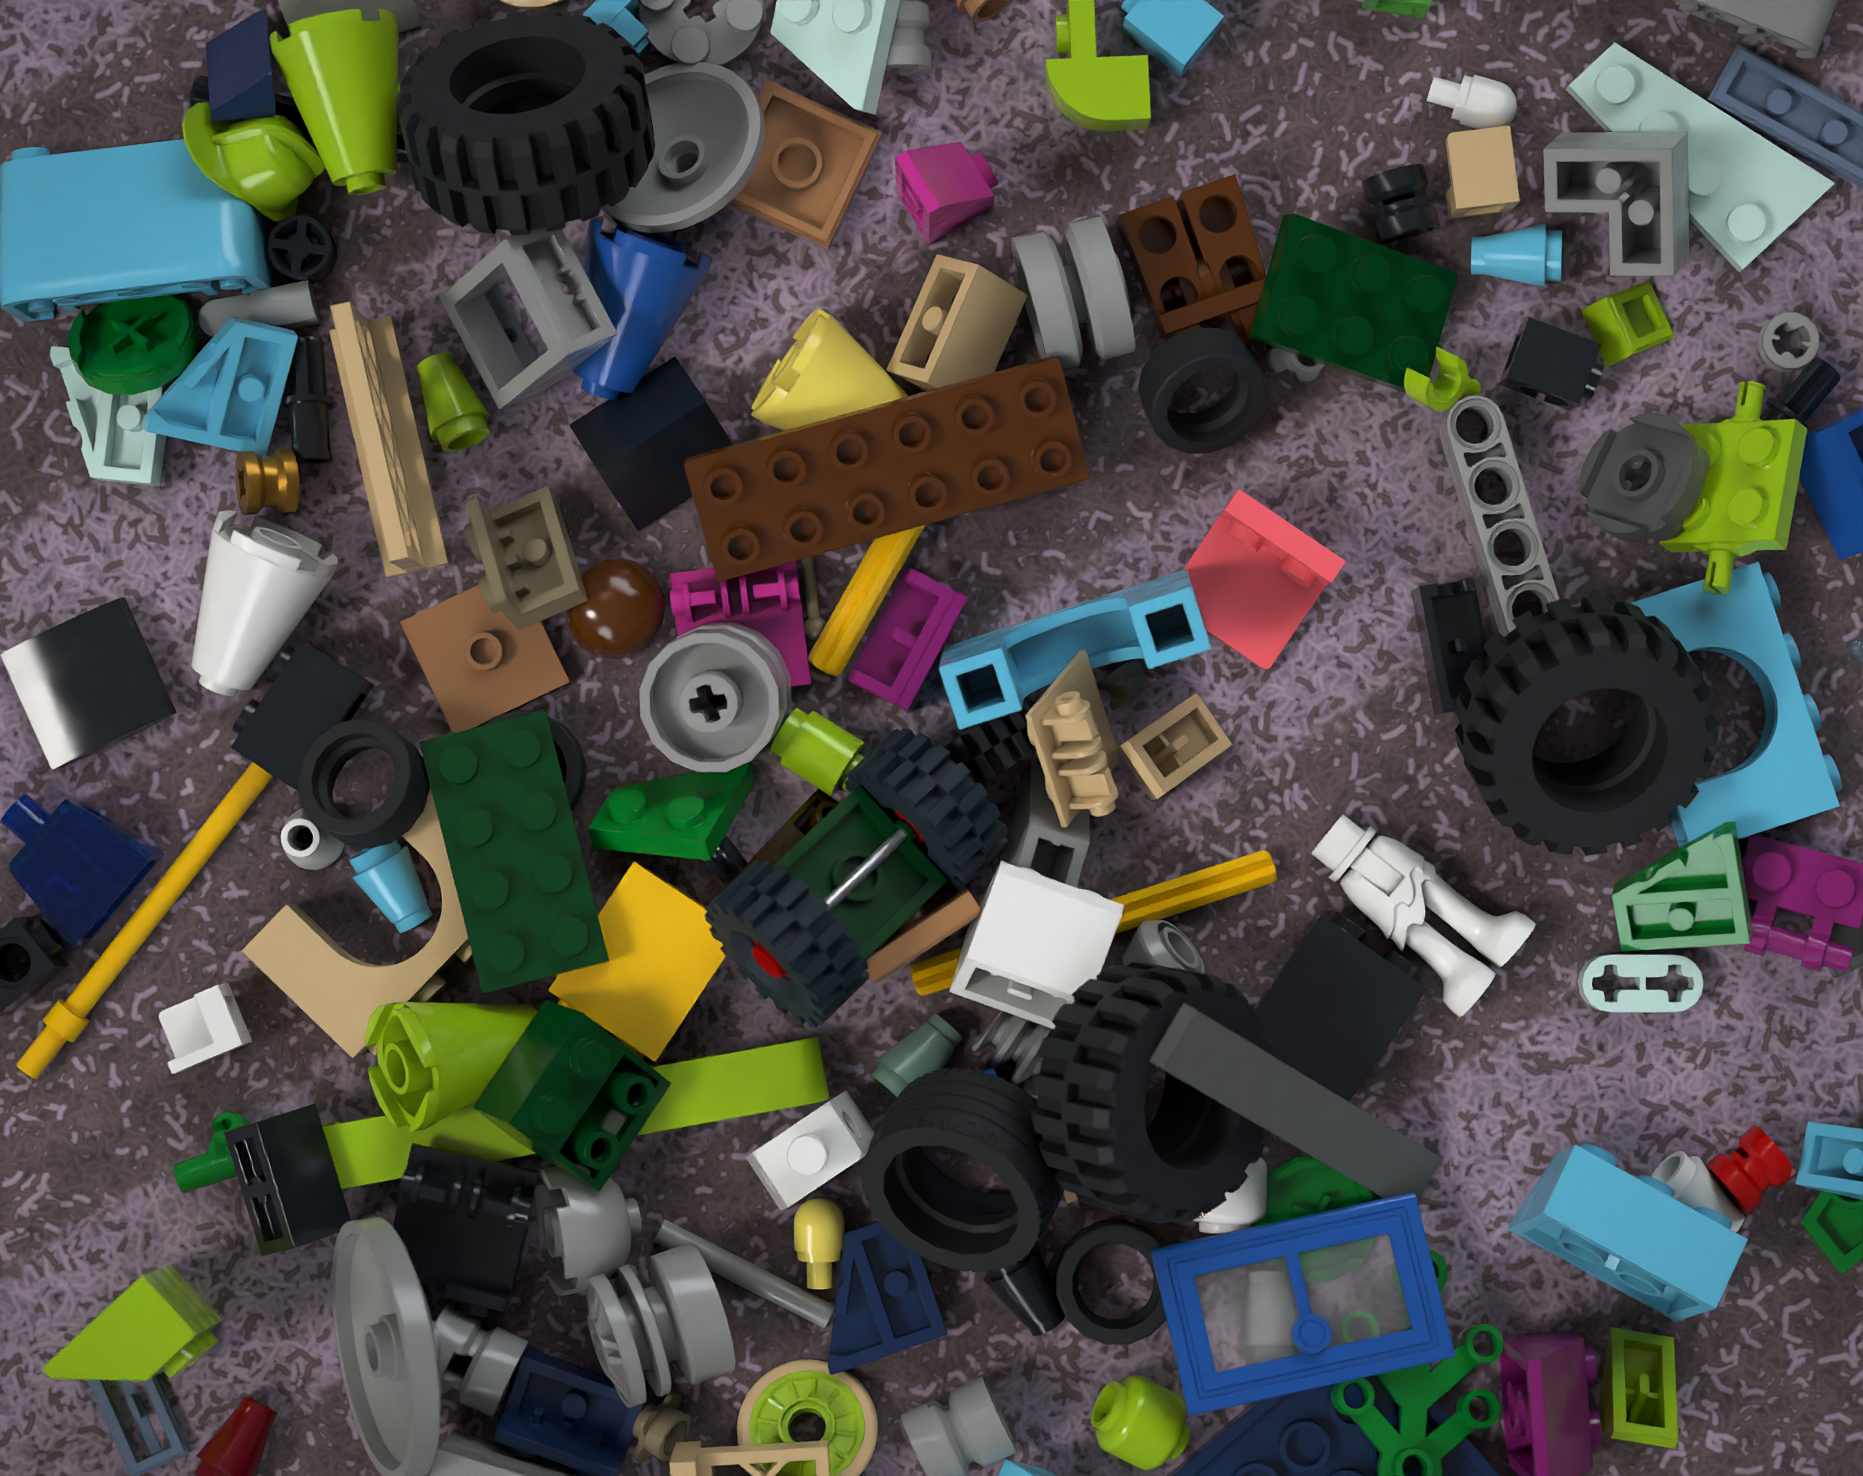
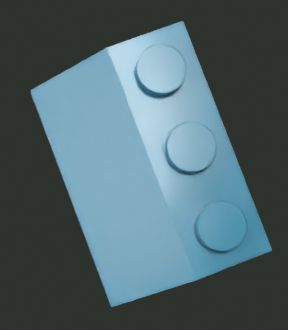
(1630, 1233)

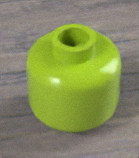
(1140, 1422)

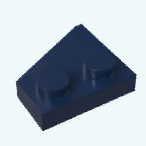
(881, 1300)

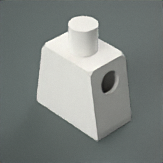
(812, 1150)

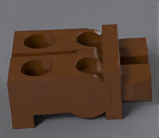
(1203, 288)

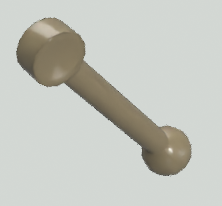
(814, 623)

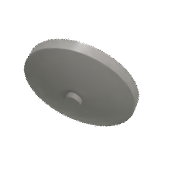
(386, 1348)

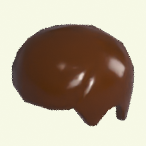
(621, 609)

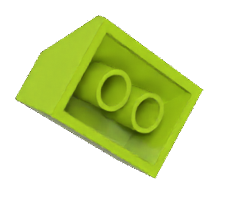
(145, 1331)

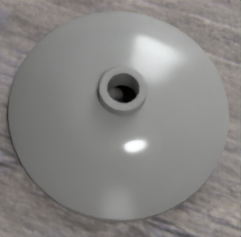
(702, 120)

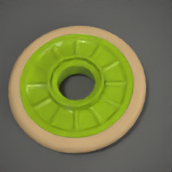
(805, 1388)

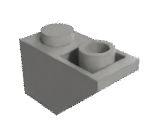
(1037, 835)

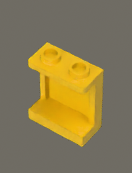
(656, 967)

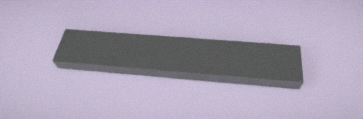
(1292, 1106)

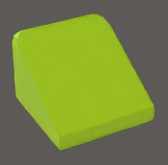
(1623, 325)

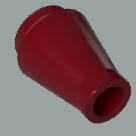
(238, 1443)

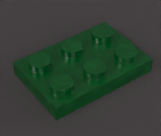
(1352, 303)

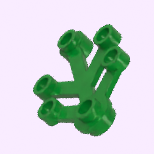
(1415, 1392)

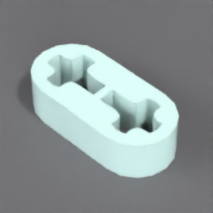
(1640, 998)

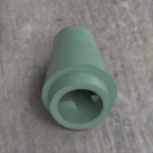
(918, 1053)

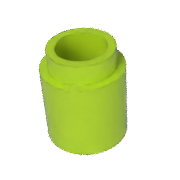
(817, 750)

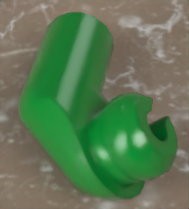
(216, 1163)

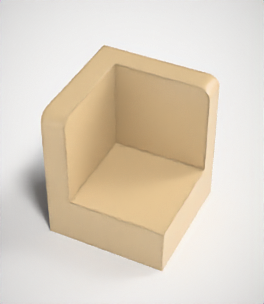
(1481, 172)

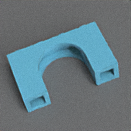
(1000, 668)
(1786, 770)

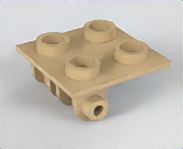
(1075, 743)

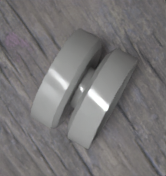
(1083, 292)
(685, 719)

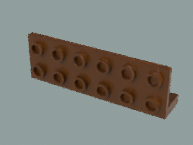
(887, 468)

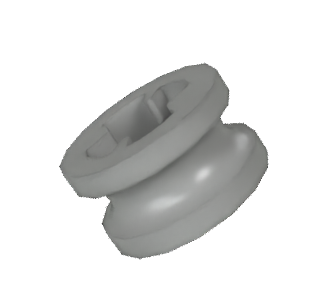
(1789, 322)

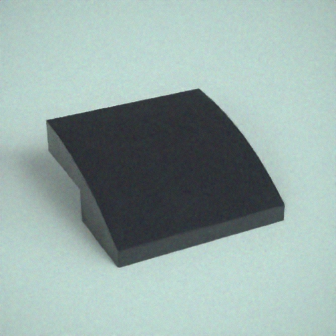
(88, 683)

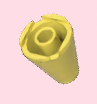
(822, 378)

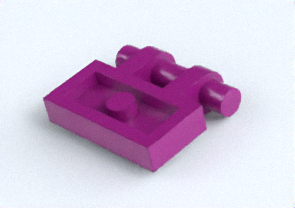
(1806, 884)

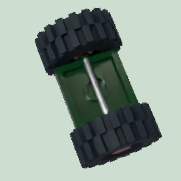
(857, 876)

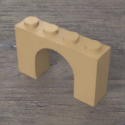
(345, 991)

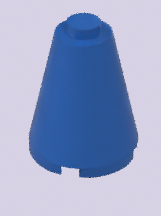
(644, 291)

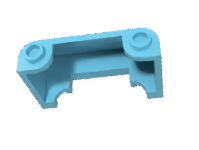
(121, 229)

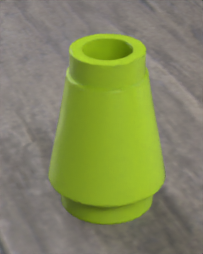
(451, 405)

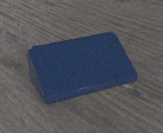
(241, 71)

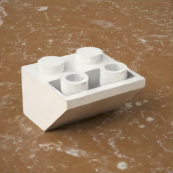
(1034, 944)

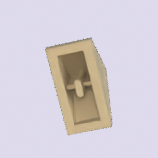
(1174, 747)

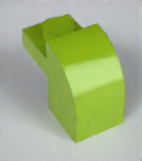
(1092, 89)

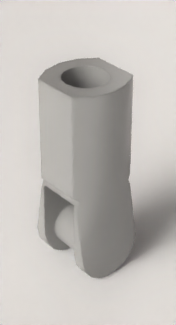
(282, 306)

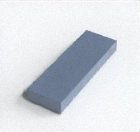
(1791, 113)

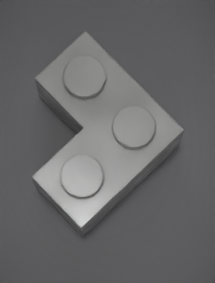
(1636, 181)

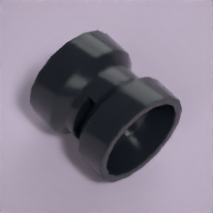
(1404, 214)

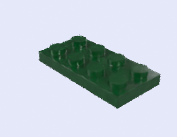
(514, 852)

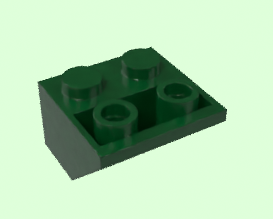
(572, 1094)

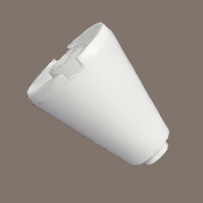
(253, 598)

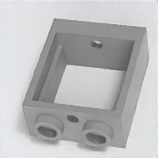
(569, 324)

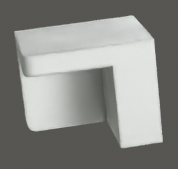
(204, 1027)

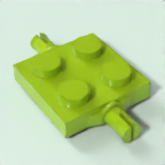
(1747, 489)

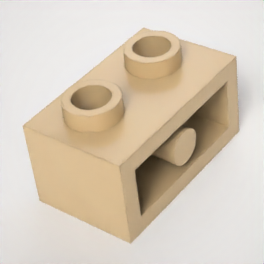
(962, 336)

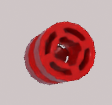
(1751, 1169)

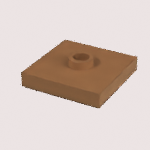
(806, 166)
(481, 660)
(922, 931)

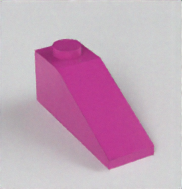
(943, 187)

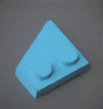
(229, 389)

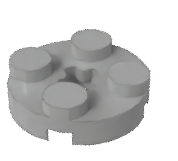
(692, 40)

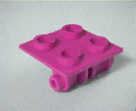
(759, 600)

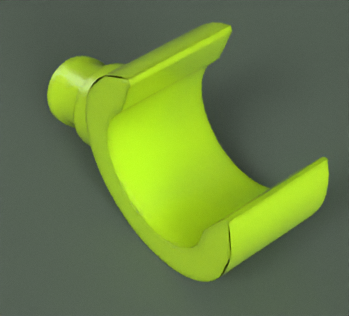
(1448, 387)

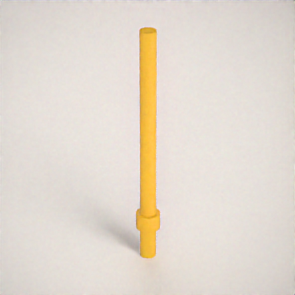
(68, 1017)

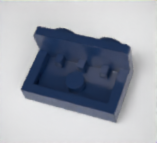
(567, 1416)

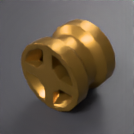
(267, 481)

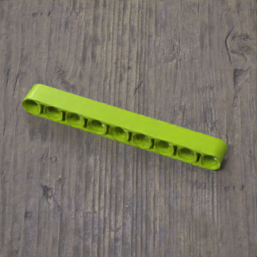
(699, 1093)

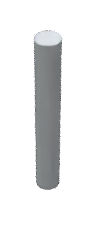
(749, 1275)

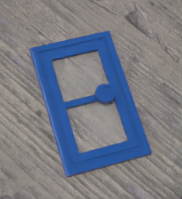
(1302, 1303)

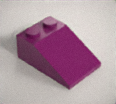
(1548, 1403)

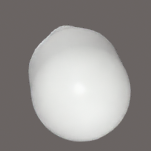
(1476, 101)

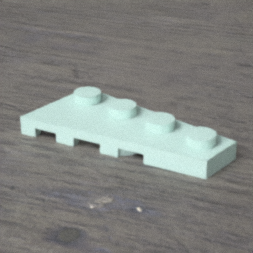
(1738, 181)

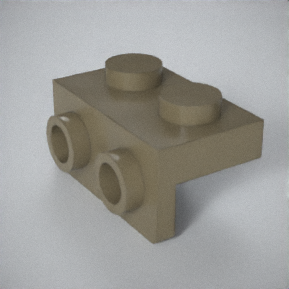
(525, 557)

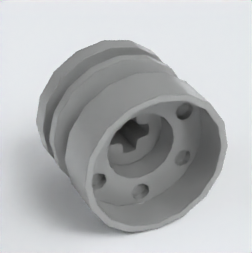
(667, 1322)

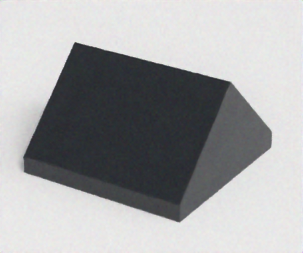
(646, 438)

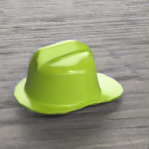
(253, 158)

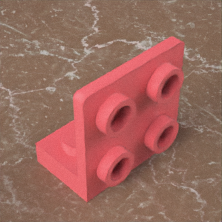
(1257, 578)

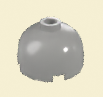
(583, 1228)

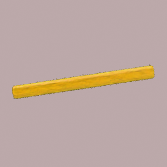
(1141, 905)

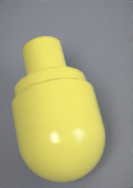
(819, 1239)

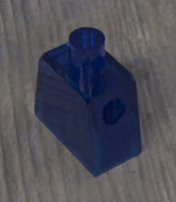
(76, 864)

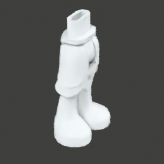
(1392, 890)

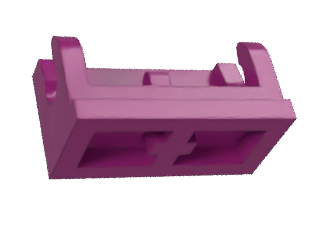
(907, 639)

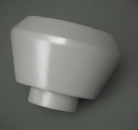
(1162, 945)

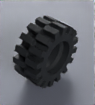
(994, 745)

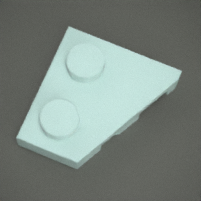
(840, 43)
(112, 428)

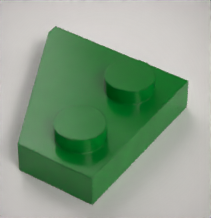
(672, 814)

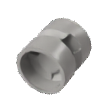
(493, 1362)
(959, 1432)

